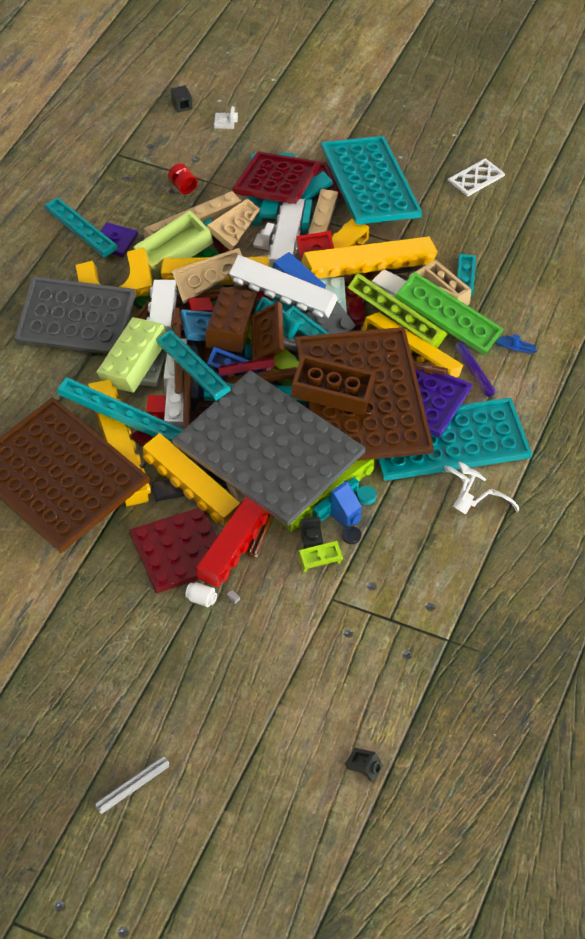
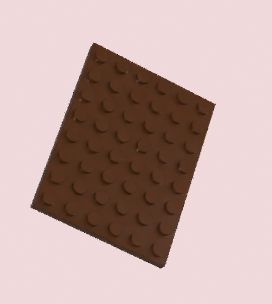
(395, 413)
(63, 474)

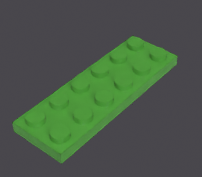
(449, 313)

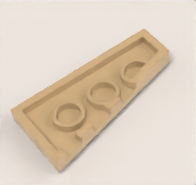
(234, 223)
(202, 275)

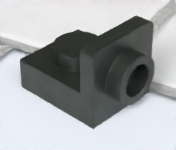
(311, 532)
(364, 762)

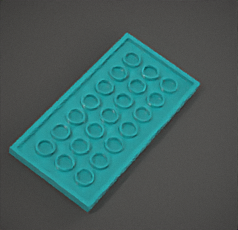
(370, 180)
(475, 436)

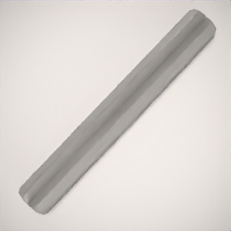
(131, 785)

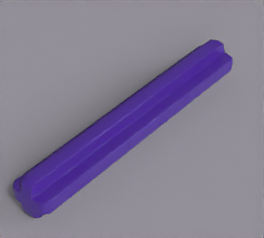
(475, 369)

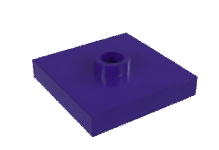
(121, 236)

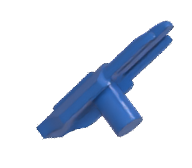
(516, 343)

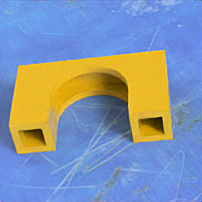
(139, 278)

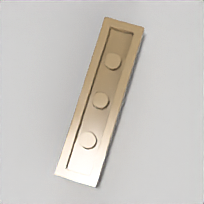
(323, 211)

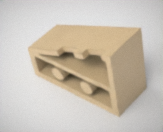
(446, 281)

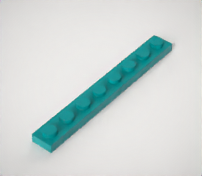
(117, 410)

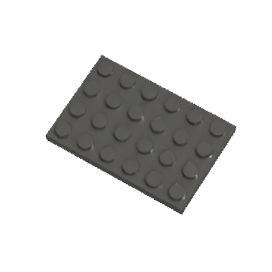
(74, 315)

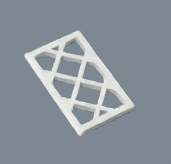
(477, 186)

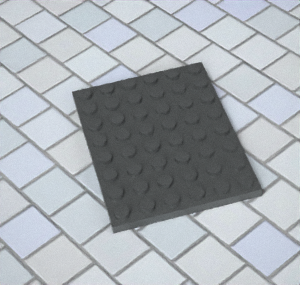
(269, 447)

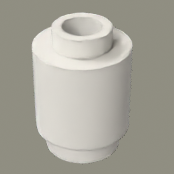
(201, 594)

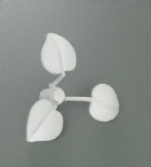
(465, 499)

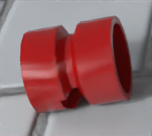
(182, 178)

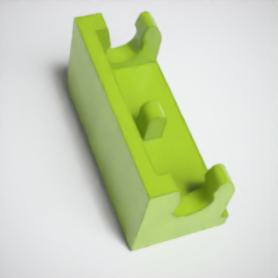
(319, 555)

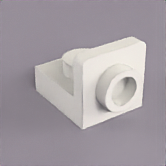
(226, 120)
(264, 239)

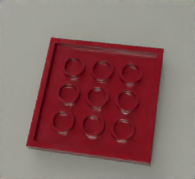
(276, 177)
(174, 547)

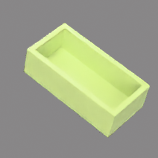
(178, 239)
(132, 354)

